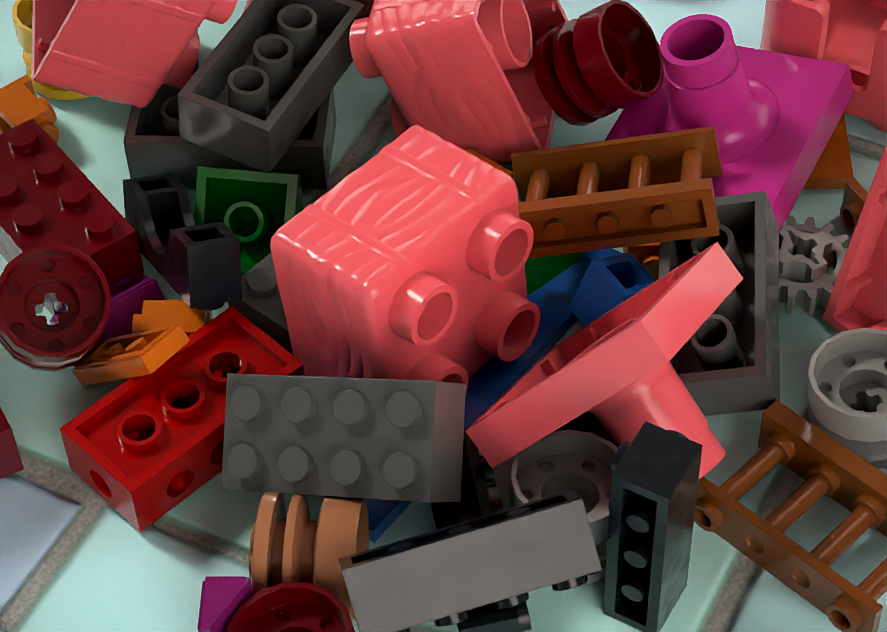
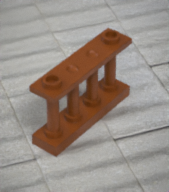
(623, 216)
(829, 472)

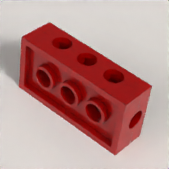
(165, 430)

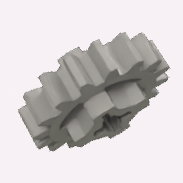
(804, 263)

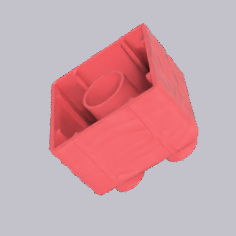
(119, 45)
(461, 69)
(408, 268)

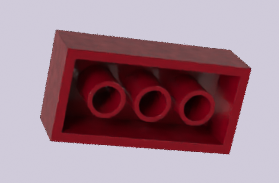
(56, 204)

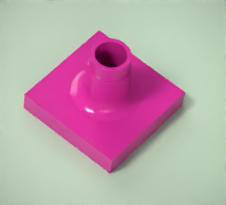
(766, 108)

